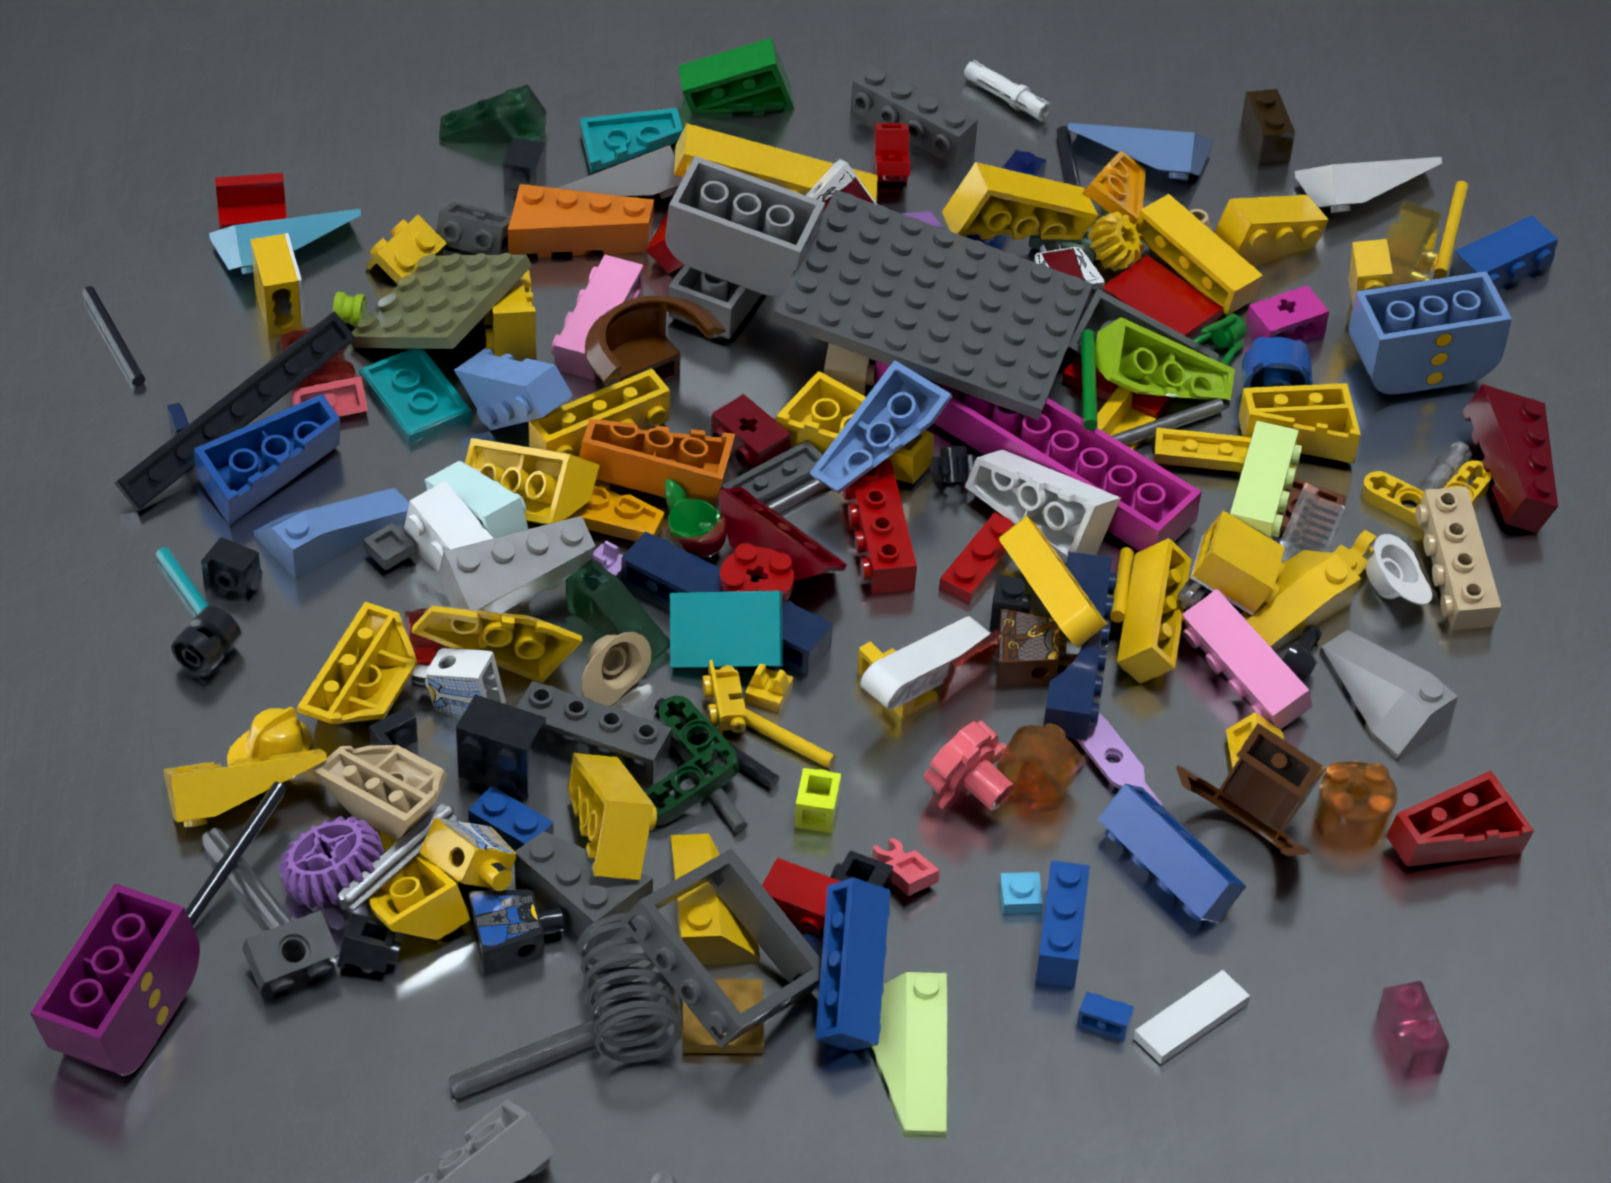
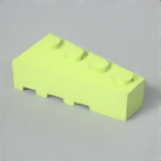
(1266, 477)

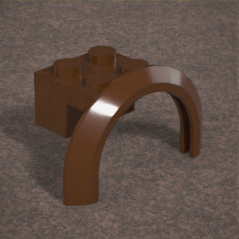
(635, 339)
(1263, 787)

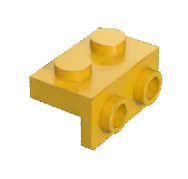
(406, 248)

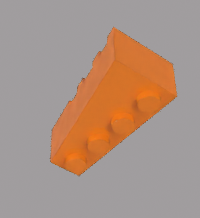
(578, 222)

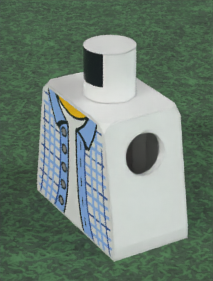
(457, 677)

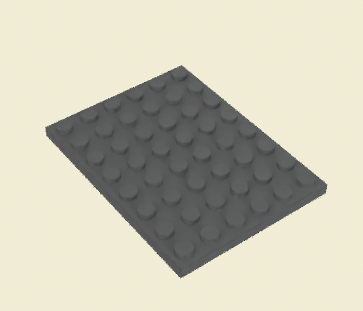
(934, 304)

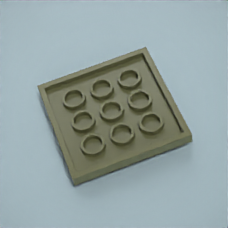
(440, 301)

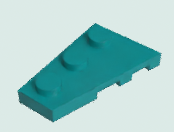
(627, 135)

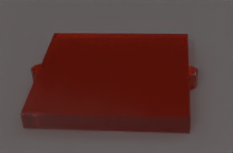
(970, 664)

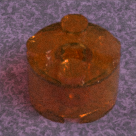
(1041, 766)
(1355, 804)

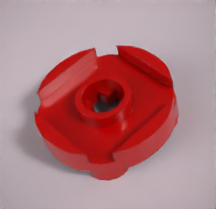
(757, 561)

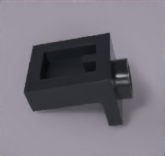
(395, 729)

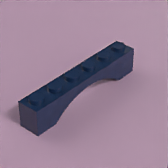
(1072, 691)

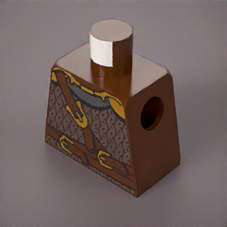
(1030, 649)

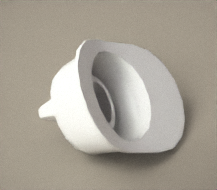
(1396, 571)

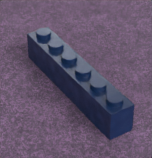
(662, 568)

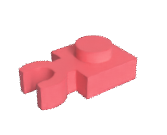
(910, 869)

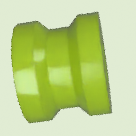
(350, 308)

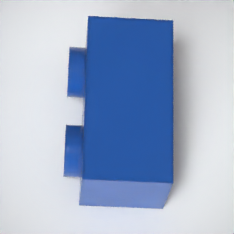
(1105, 1015)

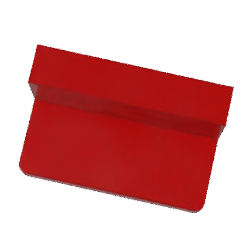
(250, 199)

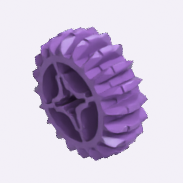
(329, 860)

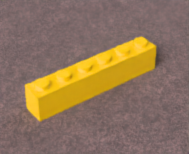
(758, 160)

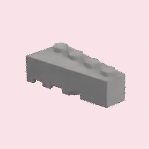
(515, 566)

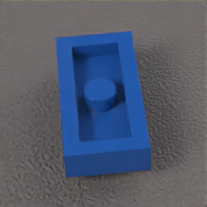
(508, 817)

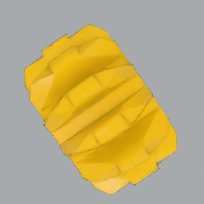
(1115, 241)

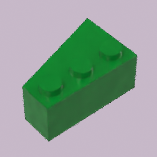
(737, 79)

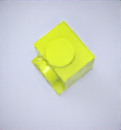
(817, 800)

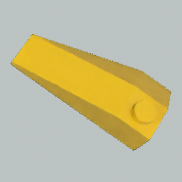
(546, 480)
(1309, 592)
(209, 789)
(419, 899)
(702, 915)

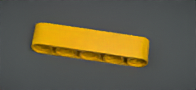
(1052, 581)

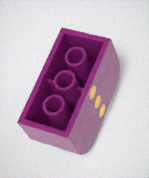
(120, 982)

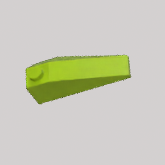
(1158, 365)

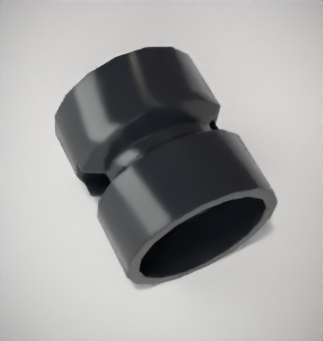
(206, 641)

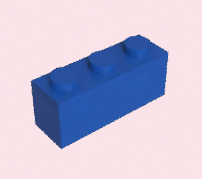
(1507, 253)
(1062, 924)

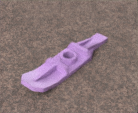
(1105, 743)

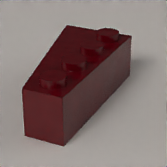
(1516, 454)

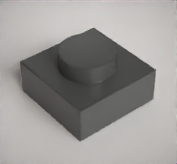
(389, 546)

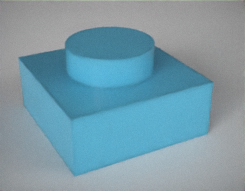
(1021, 893)

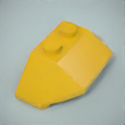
(363, 670)

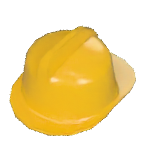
(270, 734)

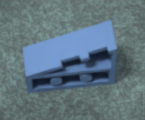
(510, 389)

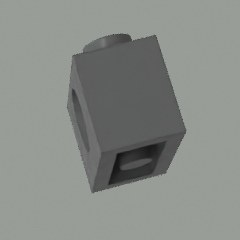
(307, 935)

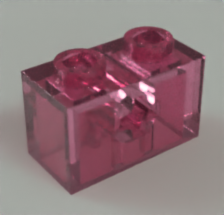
(1413, 1030)

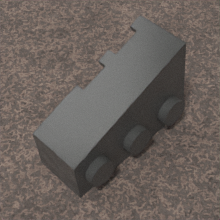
(564, 878)

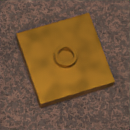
(744, 995)

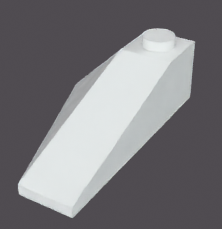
(1356, 183)

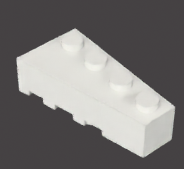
(441, 523)

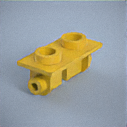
(720, 688)

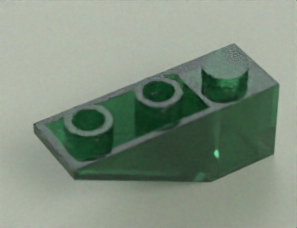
(496, 119)
(609, 606)

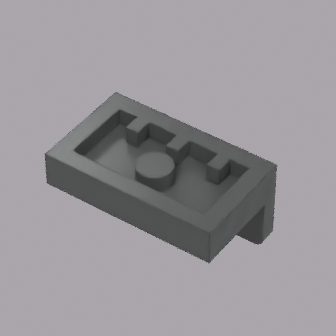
(472, 228)

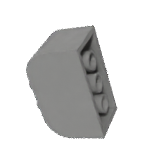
(741, 227)

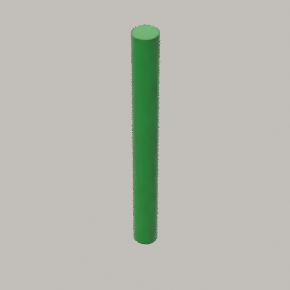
(1089, 390)

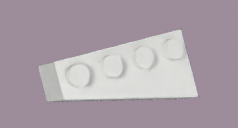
(1063, 508)

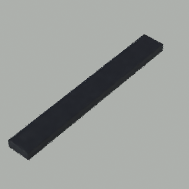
(236, 409)

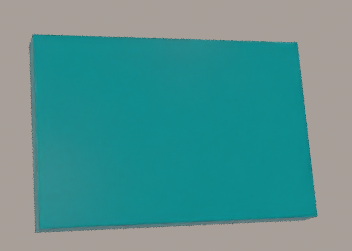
(415, 394)
(726, 627)

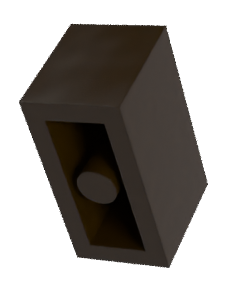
(1268, 126)

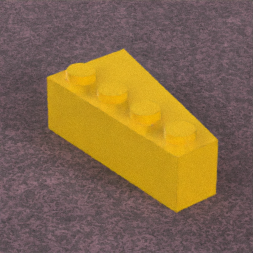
(1017, 205)
(825, 408)

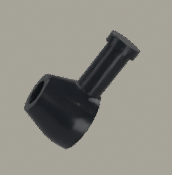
(1298, 656)

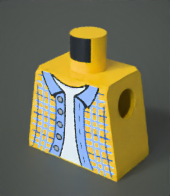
(480, 855)

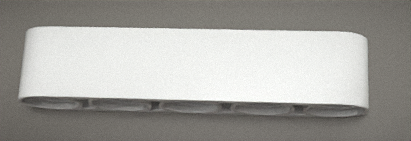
(920, 664)

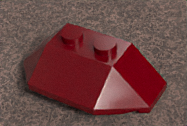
(761, 526)

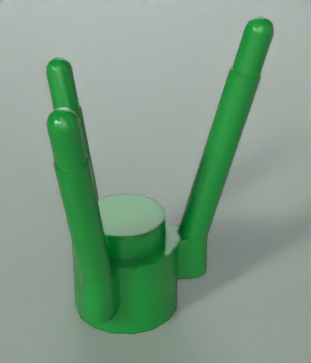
(1226, 334)

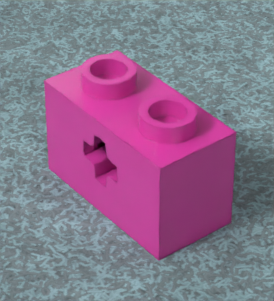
(1290, 315)

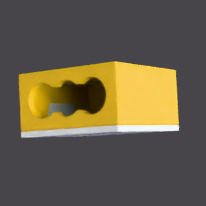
(278, 284)
(1238, 563)

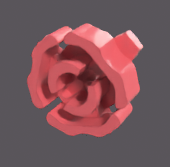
(968, 764)

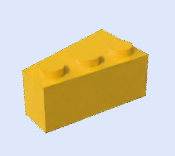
(1270, 226)
(513, 323)
(1318, 411)

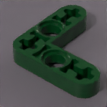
(701, 757)

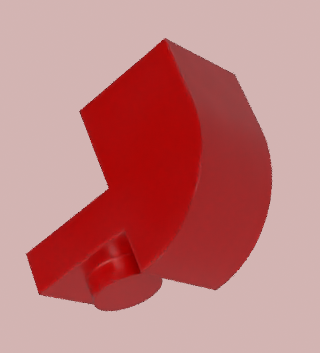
(891, 152)

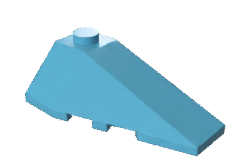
(235, 244)

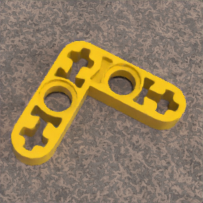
(1403, 491)

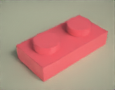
(343, 395)

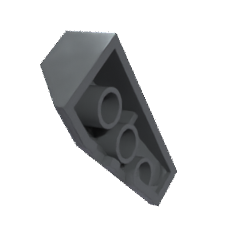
(1105, 309)

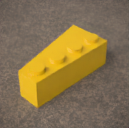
(612, 814)

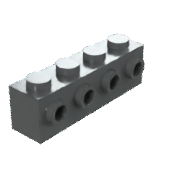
(930, 121)
(592, 728)

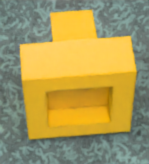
(768, 688)

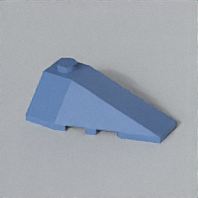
(886, 420)

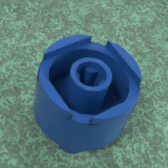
(1276, 363)

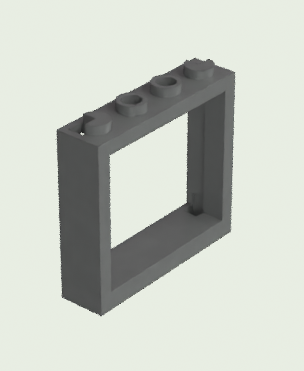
(761, 919)

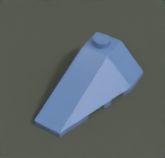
(1165, 150)
(326, 531)

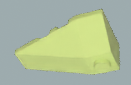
(915, 1050)

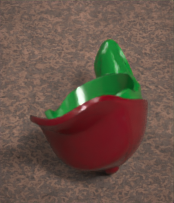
(694, 522)

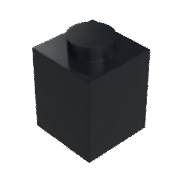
(524, 163)

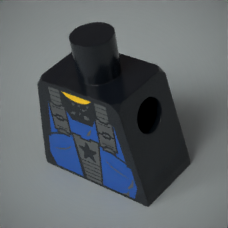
(510, 927)

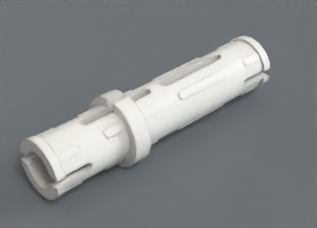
(1016, 95)

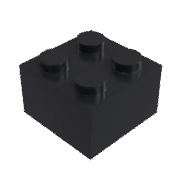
(501, 746)

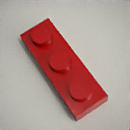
(977, 560)

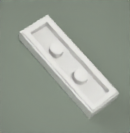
(1191, 1017)

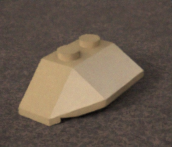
(383, 785)

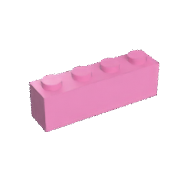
(608, 286)
(1245, 660)

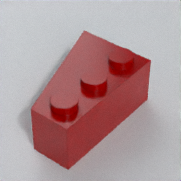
(1461, 825)

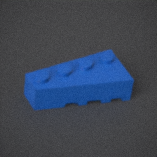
(265, 455)

